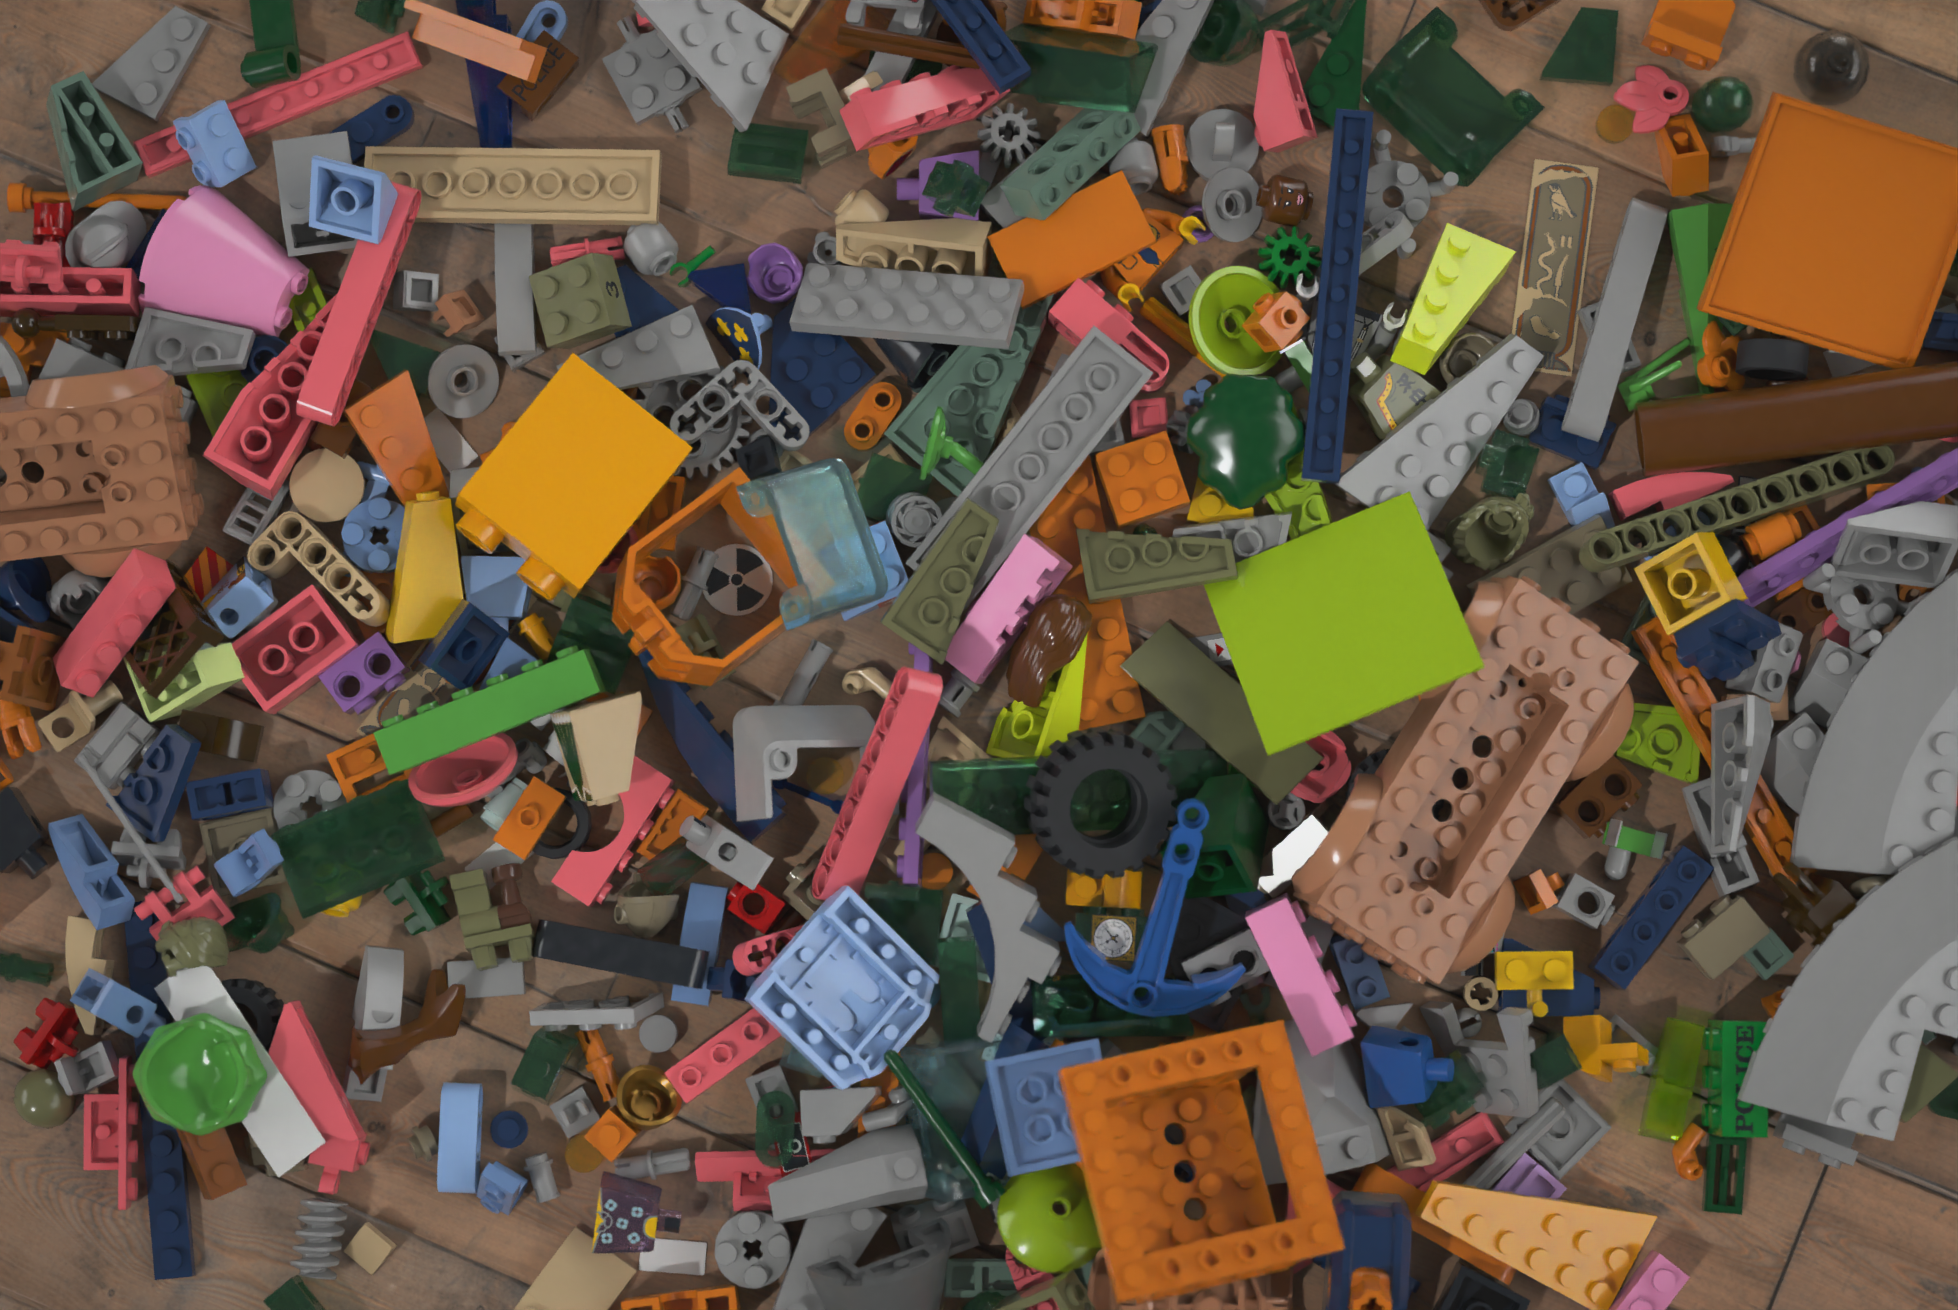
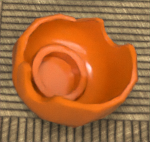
(658, 580)

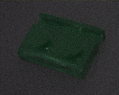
(768, 153)

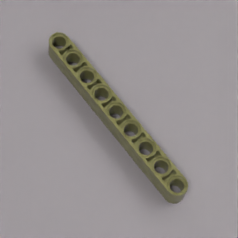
(1722, 515)

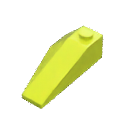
(1030, 730)

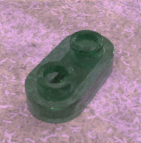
(775, 1130)

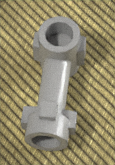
(530, 757)

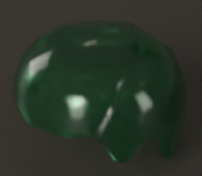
(1723, 104)

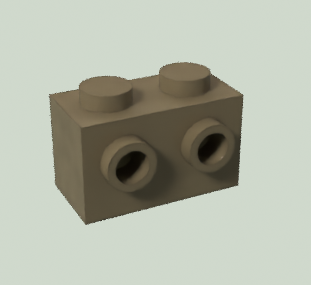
(1722, 935)

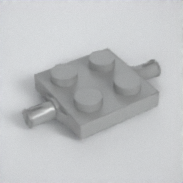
(650, 77)

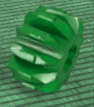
(1279, 248)

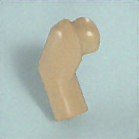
(866, 680)

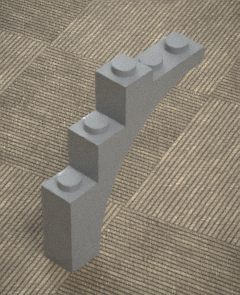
(1020, 951)

